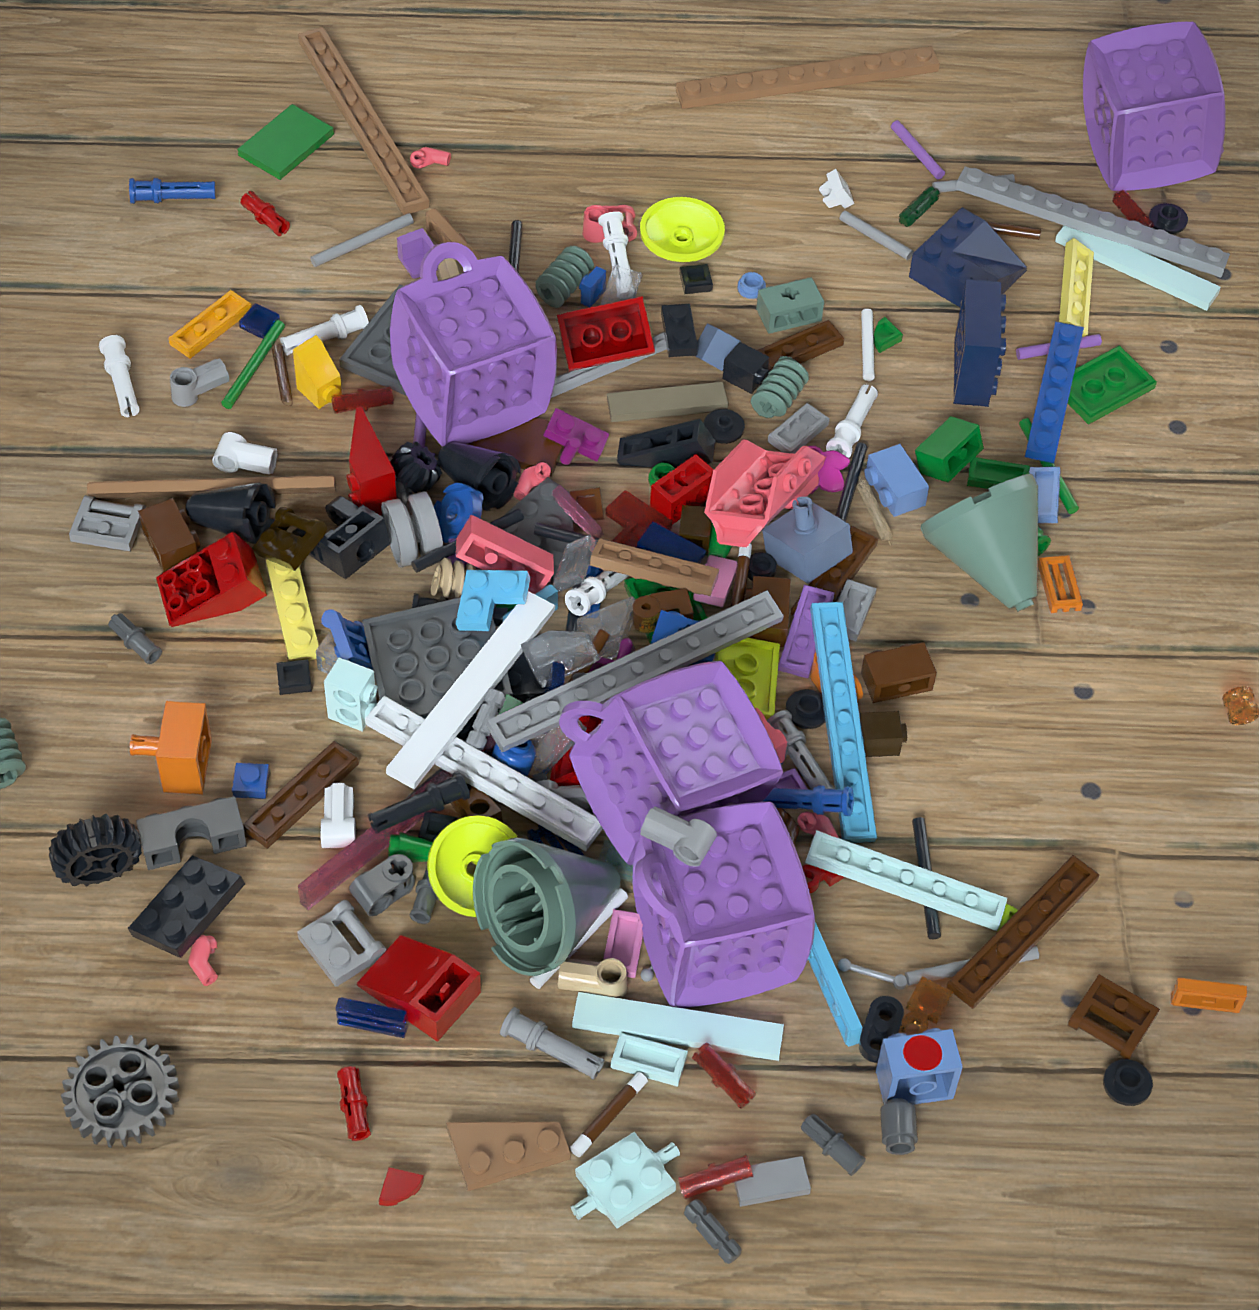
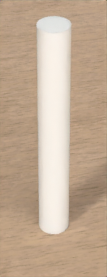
(867, 344)

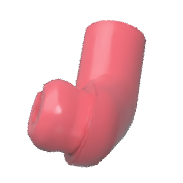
(427, 156)
(810, 822)
(199, 959)

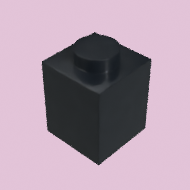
(745, 367)

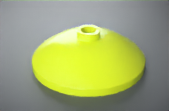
(682, 229)
(452, 852)

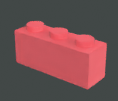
(496, 549)

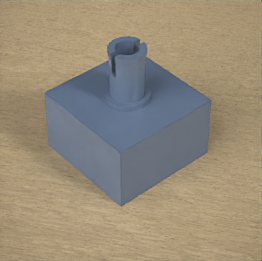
(807, 540)

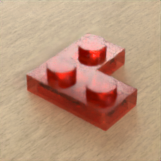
(634, 517)

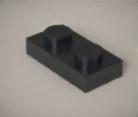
(679, 330)

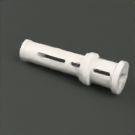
(615, 239)
(338, 327)
(118, 365)
(848, 430)
(592, 591)

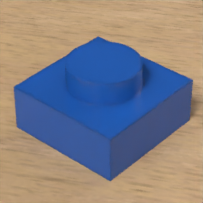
(592, 286)
(250, 780)

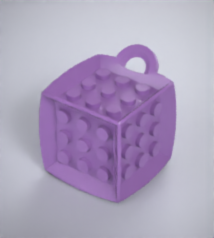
(1153, 106)
(472, 347)
(673, 745)
(735, 919)

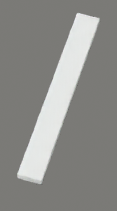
(469, 691)
(493, 778)

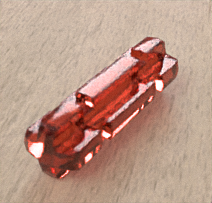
(1131, 209)

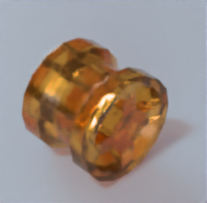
(1240, 705)

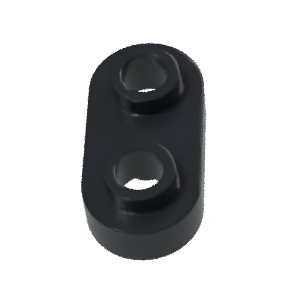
(877, 1029)

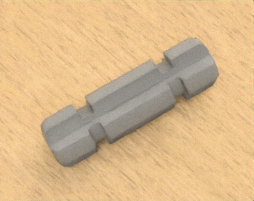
(494, 701)

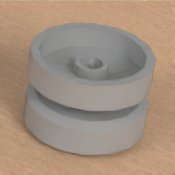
(411, 527)

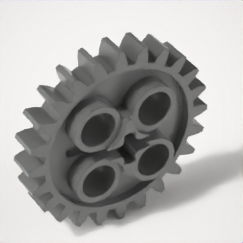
(131, 1116)

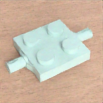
(625, 1180)

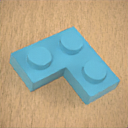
(485, 589)

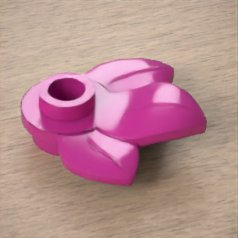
(829, 475)

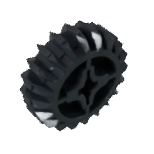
(95, 850)

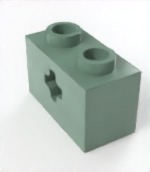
(790, 305)

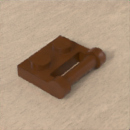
(1120, 1009)

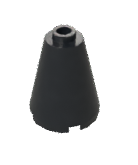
(482, 469)
(234, 509)

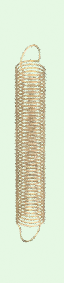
(874, 510)

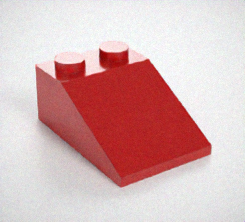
(370, 470)

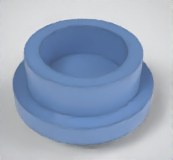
(750, 284)

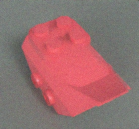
(755, 487)

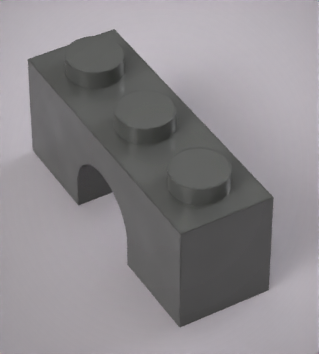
(216, 821)

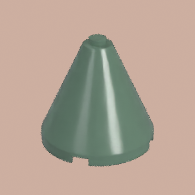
(994, 539)
(539, 901)

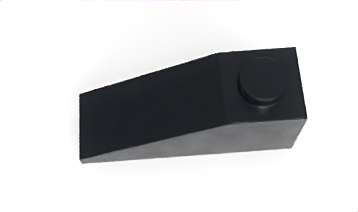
(667, 445)

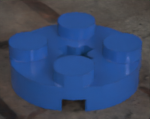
(459, 500)

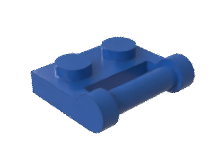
(349, 638)

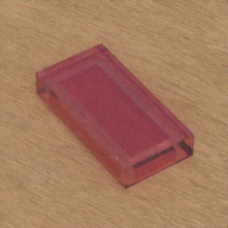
(576, 512)

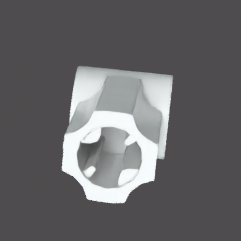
(236, 453)
(338, 825)

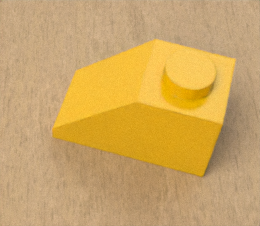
(316, 372)

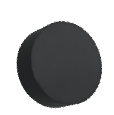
(762, 565)

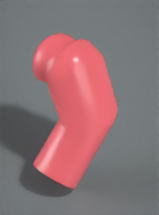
(531, 478)

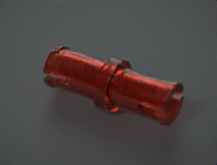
(363, 398)
(724, 1075)
(715, 1177)

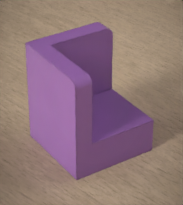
(412, 250)

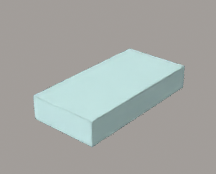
(650, 1058)

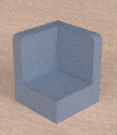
(715, 346)

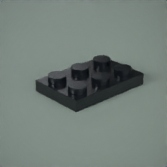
(186, 906)

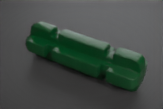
(919, 206)

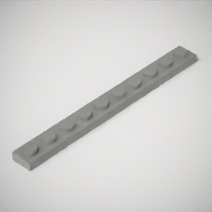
(1092, 221)
(651, 661)

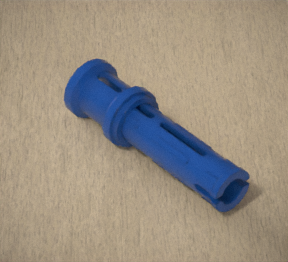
(158, 190)
(818, 799)

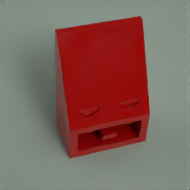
(212, 582)
(423, 982)

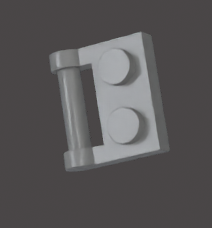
(105, 529)
(332, 949)

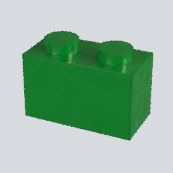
(949, 449)

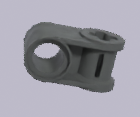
(382, 885)

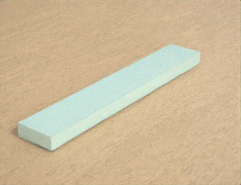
(1145, 268)
(906, 880)
(678, 1026)

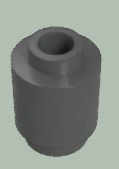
(899, 1126)

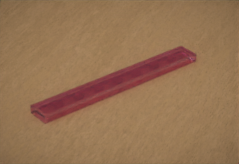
(361, 851)

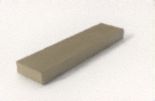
(666, 401)

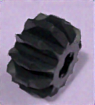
(416, 467)

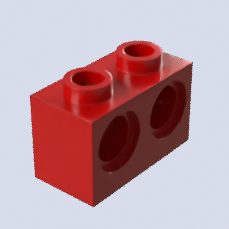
(682, 486)

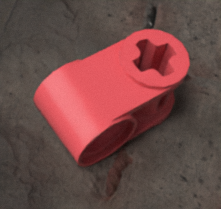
(593, 230)

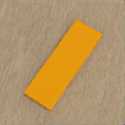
(209, 324)

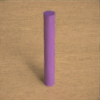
(917, 150)
(1043, 349)

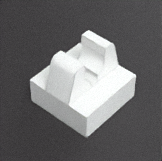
(837, 190)

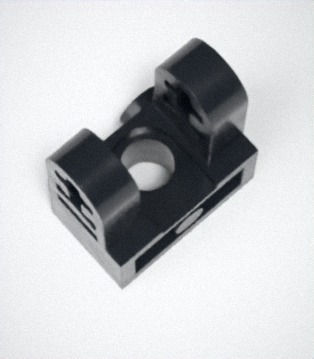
(355, 541)

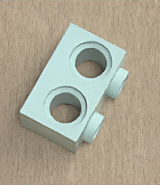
(350, 693)

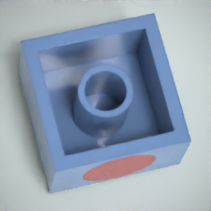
(919, 1066)

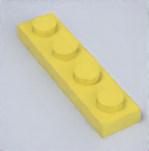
(1076, 285)
(293, 612)

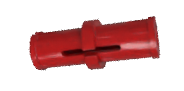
(265, 213)
(353, 1103)

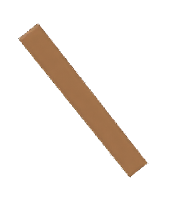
(188, 487)

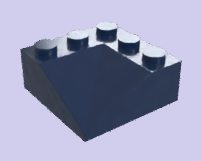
(962, 251)
(979, 342)

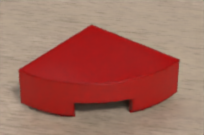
(399, 1186)

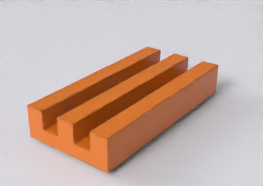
(1063, 603)
(1208, 995)

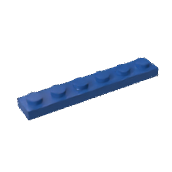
(1054, 392)

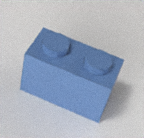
(896, 480)

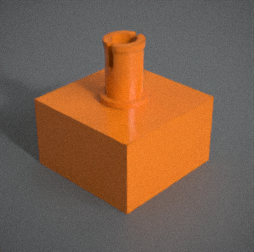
(181, 748)

